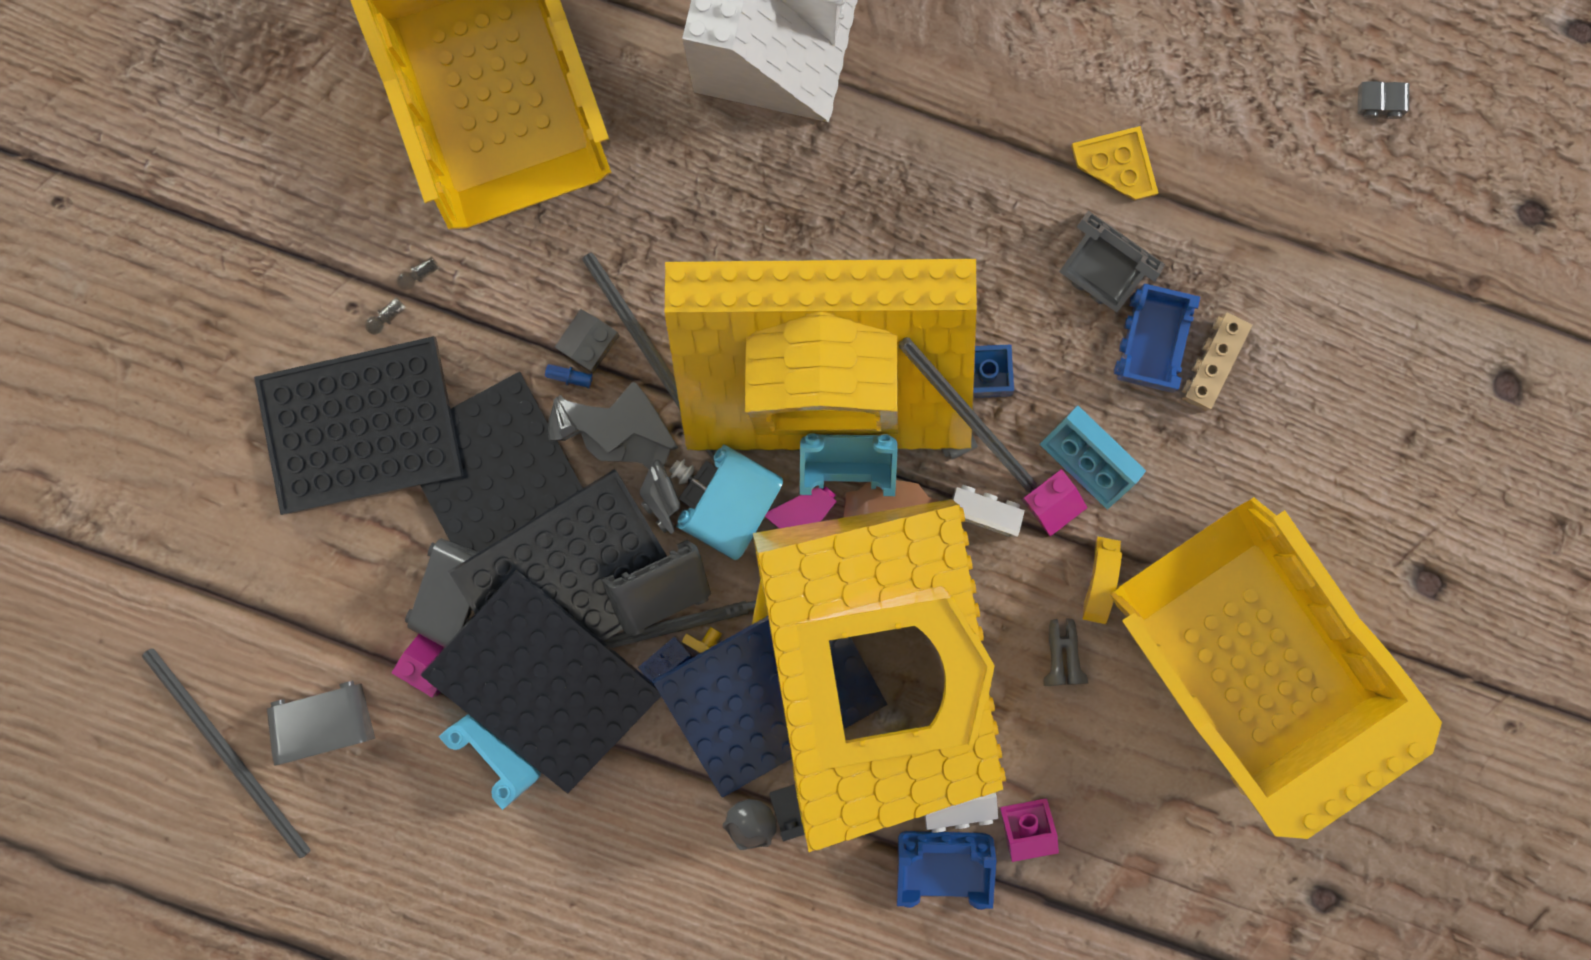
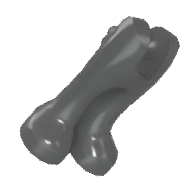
(1070, 642)

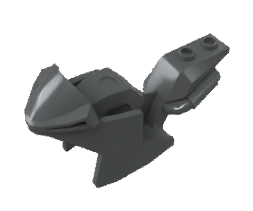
(624, 433)

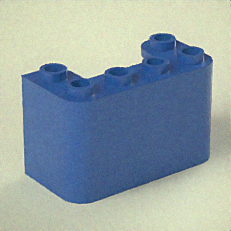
(1156, 337)

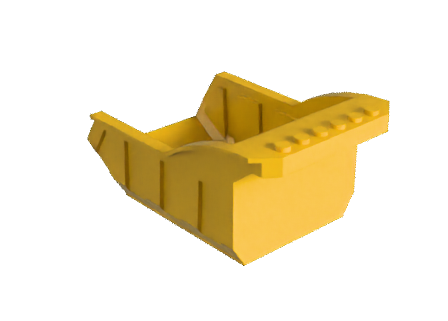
(487, 101)
(1277, 670)

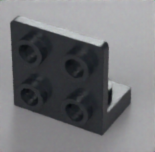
(787, 812)

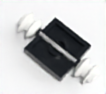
(697, 483)

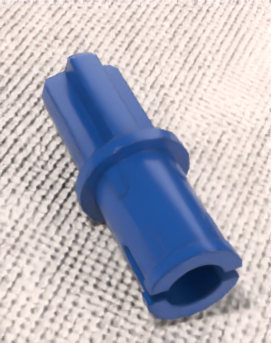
(568, 375)

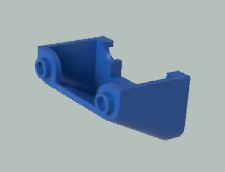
(946, 866)

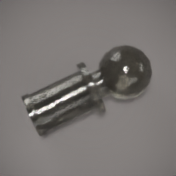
(407, 280)
(375, 324)

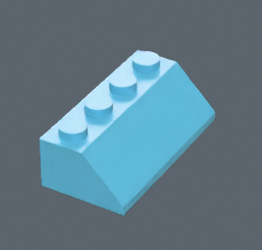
(1093, 457)

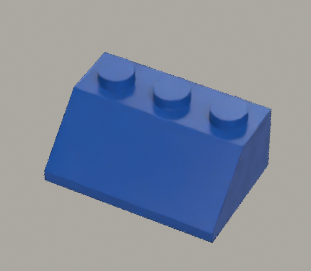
(993, 371)

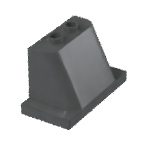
(1108, 263)

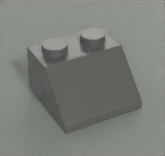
(587, 340)

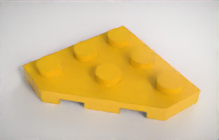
(1119, 162)

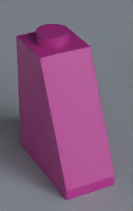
(803, 509)

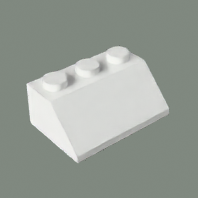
(988, 512)
(977, 810)

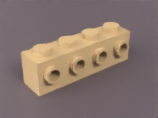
(1216, 361)

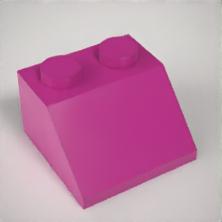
(1055, 502)
(415, 660)
(1029, 830)

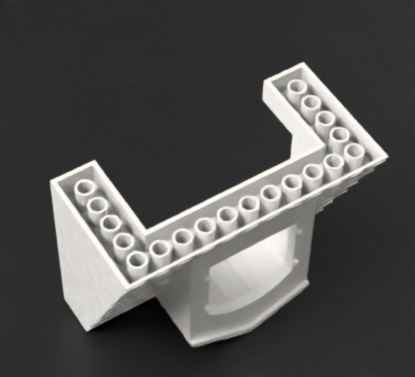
(769, 52)

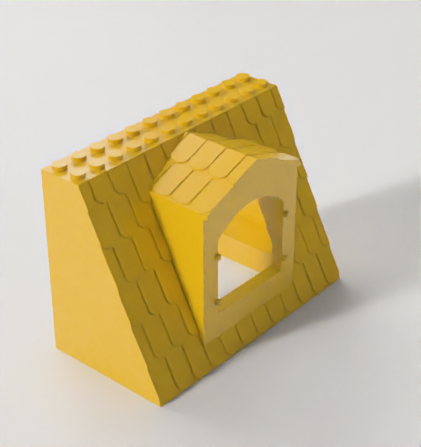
(816, 350)
(862, 580)

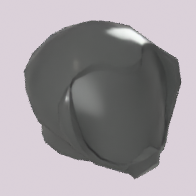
(750, 824)

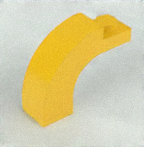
(1103, 580)

